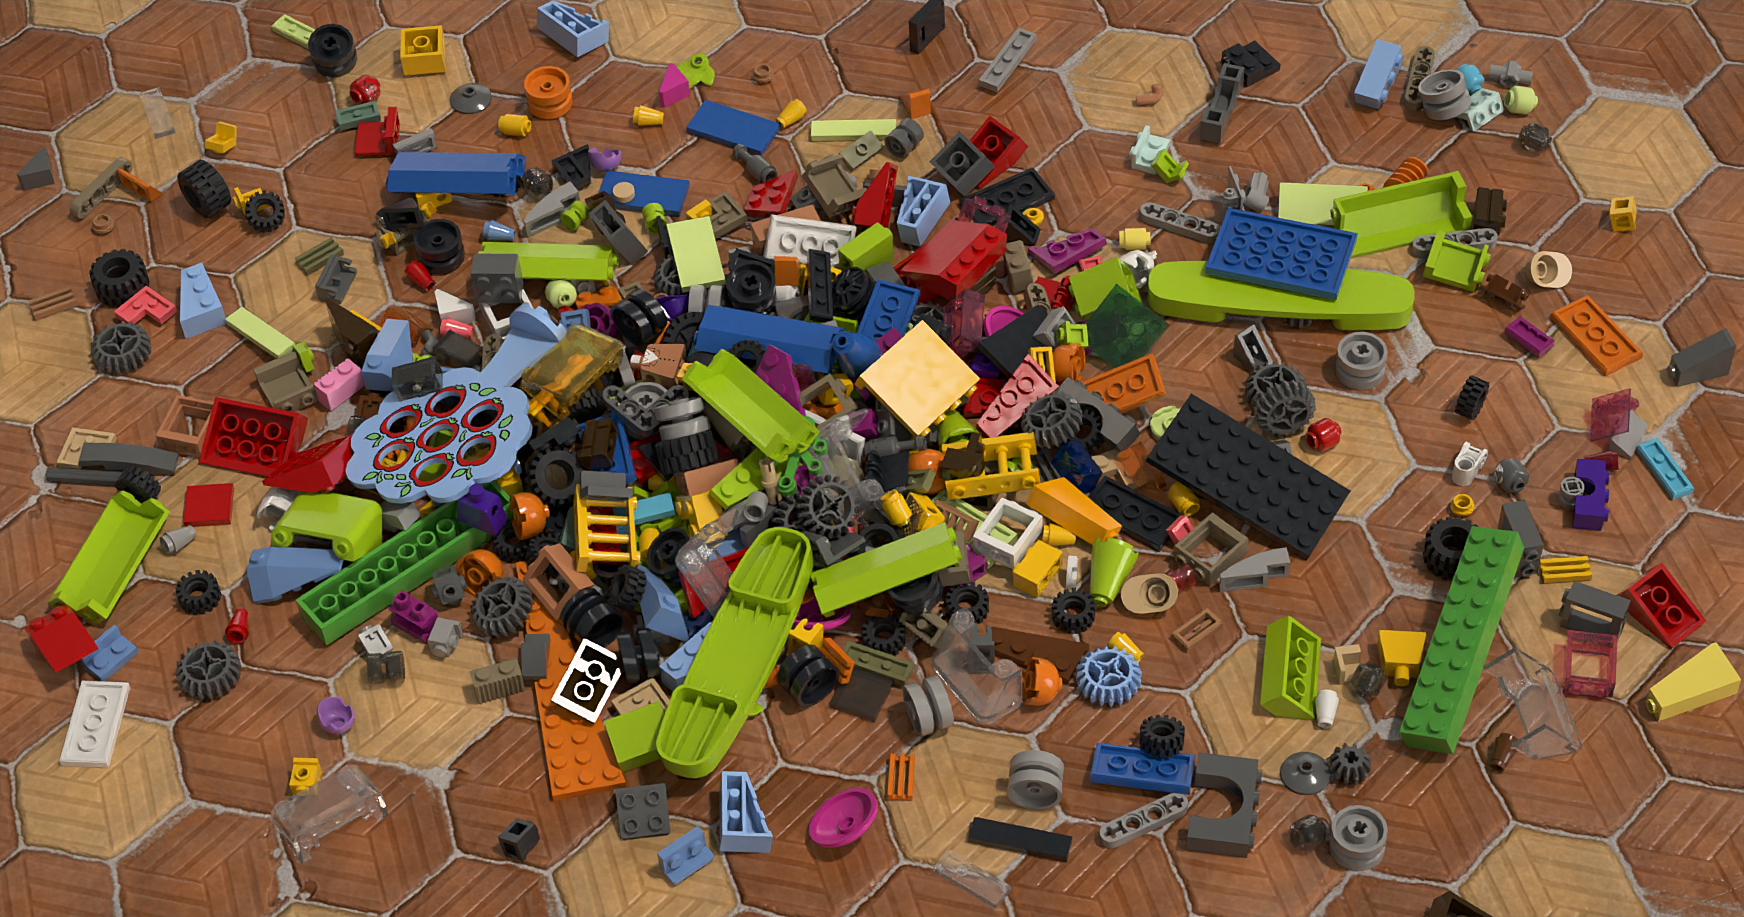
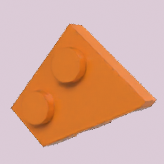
(606, 295)

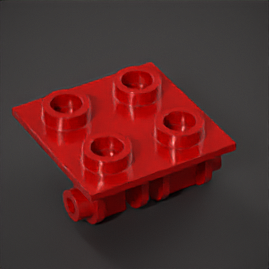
(1057, 292)

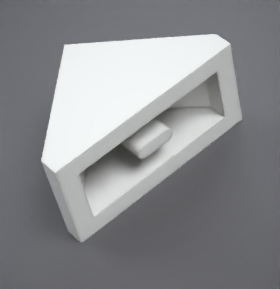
(454, 308)

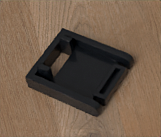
(931, 22)

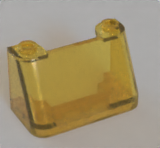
(571, 368)

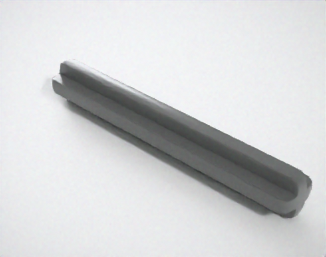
(82, 476)

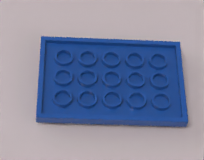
(1281, 253)

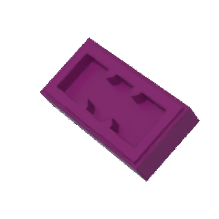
(1529, 337)

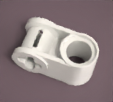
(1468, 464)

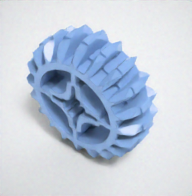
(1105, 668)

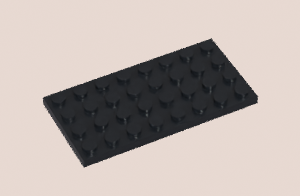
(1248, 476)

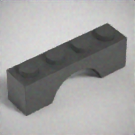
(1227, 93)
(1116, 429)

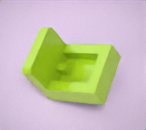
(1168, 168)
(1072, 333)

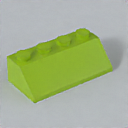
(1290, 670)

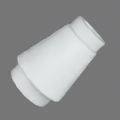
(1326, 707)

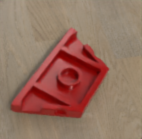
(771, 196)

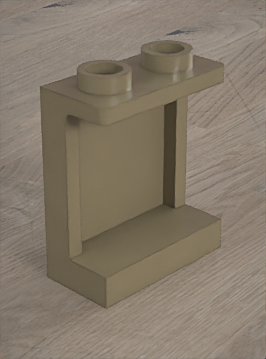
(832, 185)
(285, 384)

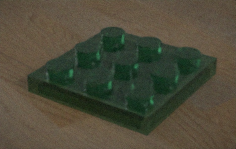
(1123, 328)

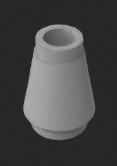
(176, 539)

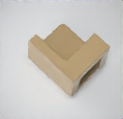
(1346, 661)

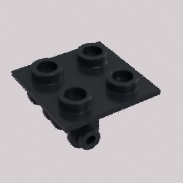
(888, 471)

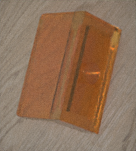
(416, 325)
(1140, 471)

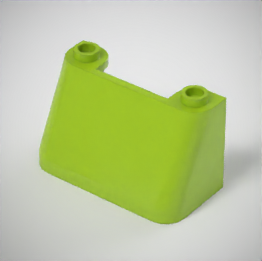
(347, 520)

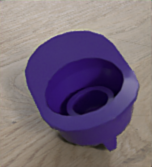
(674, 305)

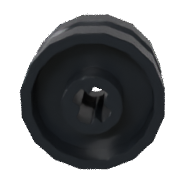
(332, 50)
(439, 246)
(752, 287)
(638, 317)
(663, 552)
(918, 595)
(638, 654)
(808, 675)

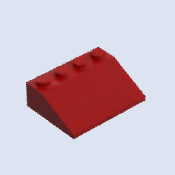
(956, 257)
(251, 437)
(314, 468)

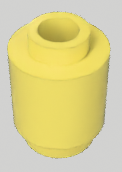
(1134, 239)

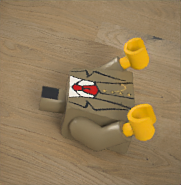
(401, 238)

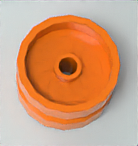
(548, 92)

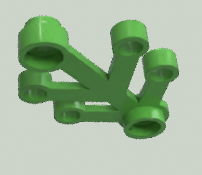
(793, 462)

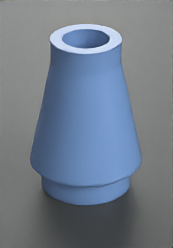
(498, 232)

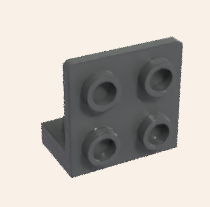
(830, 551)
(643, 810)

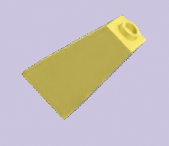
(1694, 684)

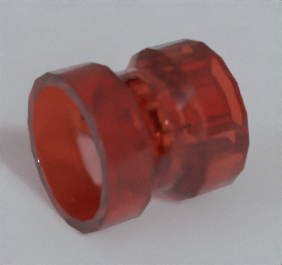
(1182, 576)

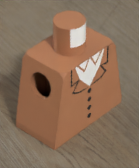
(660, 364)

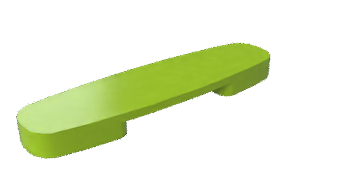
(1364, 301)
(736, 653)

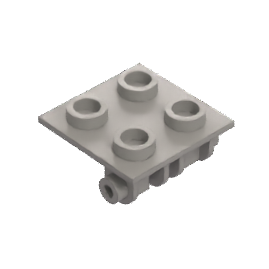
(1232, 196)

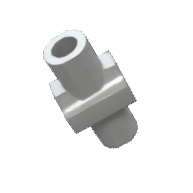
(1510, 74)

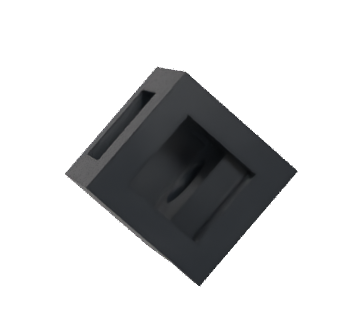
(518, 839)

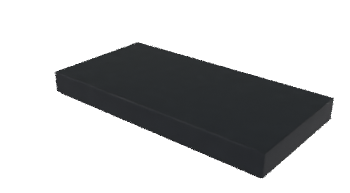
(1021, 190)
(1011, 343)
(1139, 515)

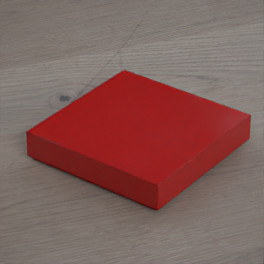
(208, 505)

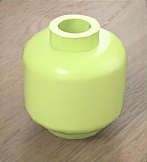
(1520, 100)
(560, 293)

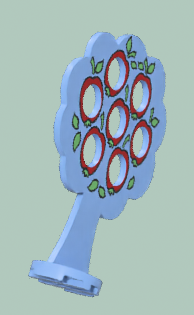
(527, 342)

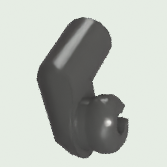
(430, 341)

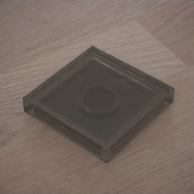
(862, 695)

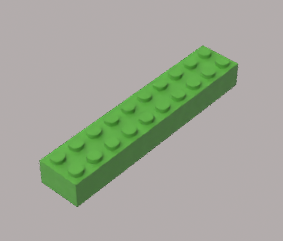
(394, 566)
(1462, 640)

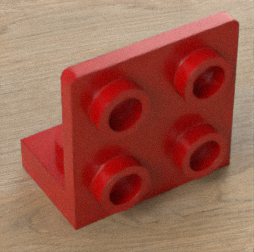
(378, 137)

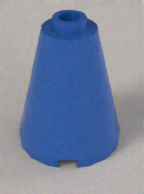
(855, 352)

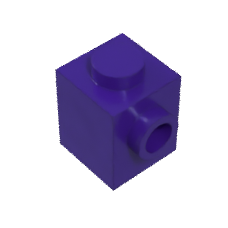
(984, 367)

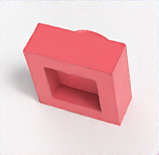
(1179, 529)

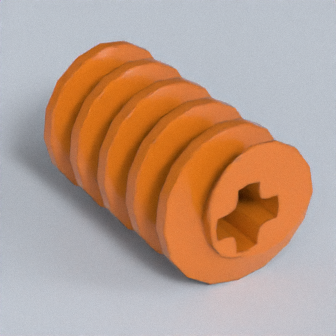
(1409, 170)

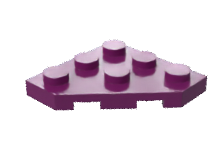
(777, 373)

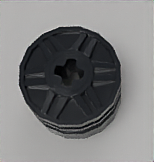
(852, 292)
(591, 617)

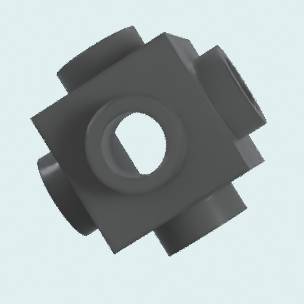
(805, 198)
(448, 585)

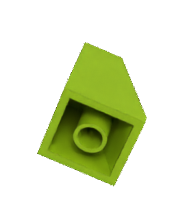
(1095, 283)

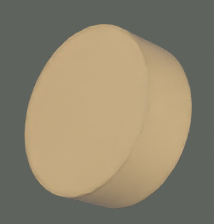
(623, 192)

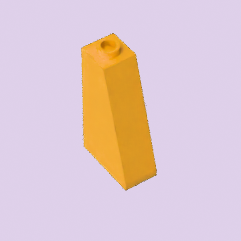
(1073, 510)

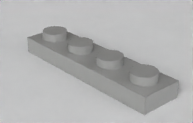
(1007, 59)

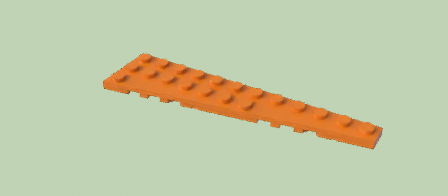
(575, 749)

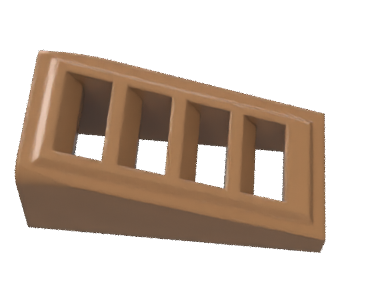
(946, 509)

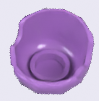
(604, 161)
(335, 715)

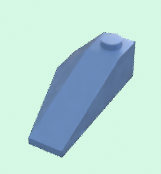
(389, 350)
(284, 569)
(661, 607)

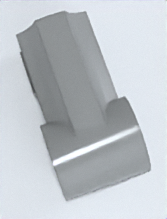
(1256, 192)
(749, 510)

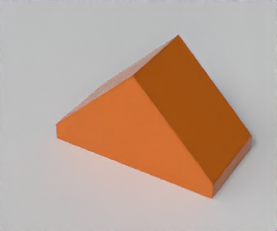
(917, 103)
(787, 270)

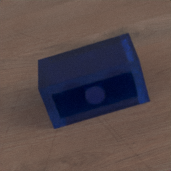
(1077, 466)

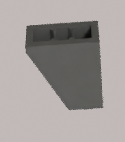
(618, 232)
(1703, 360)

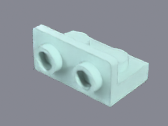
(1484, 107)
(1146, 150)

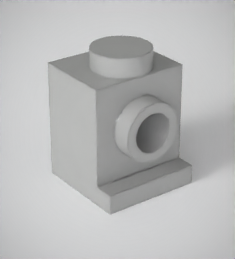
(444, 637)

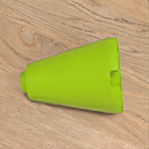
(954, 429)
(1110, 567)

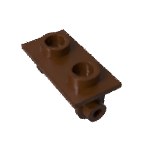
(1497, 288)

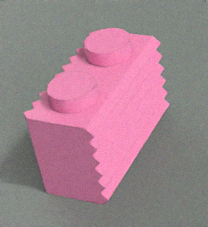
(339, 384)

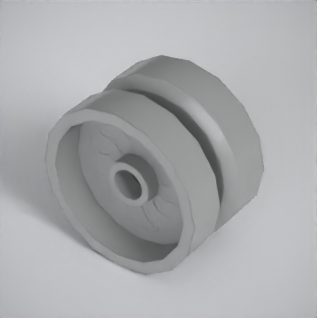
(1444, 94)
(699, 300)
(1361, 360)
(645, 394)
(681, 415)
(928, 705)
(1035, 779)
(1358, 838)

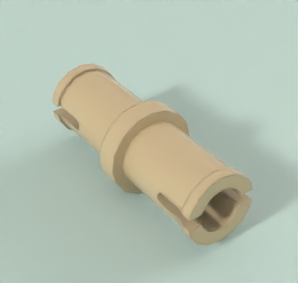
(769, 480)

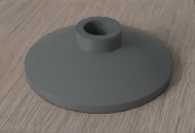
(470, 98)
(1305, 781)

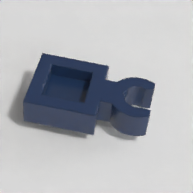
(696, 624)

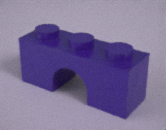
(1590, 510)

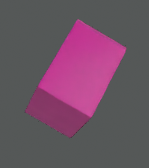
(674, 86)

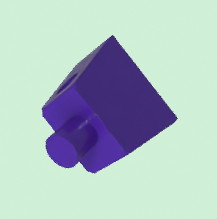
(481, 510)

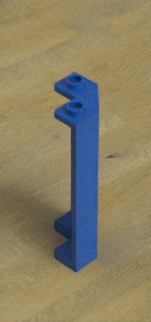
(455, 173)
(803, 340)

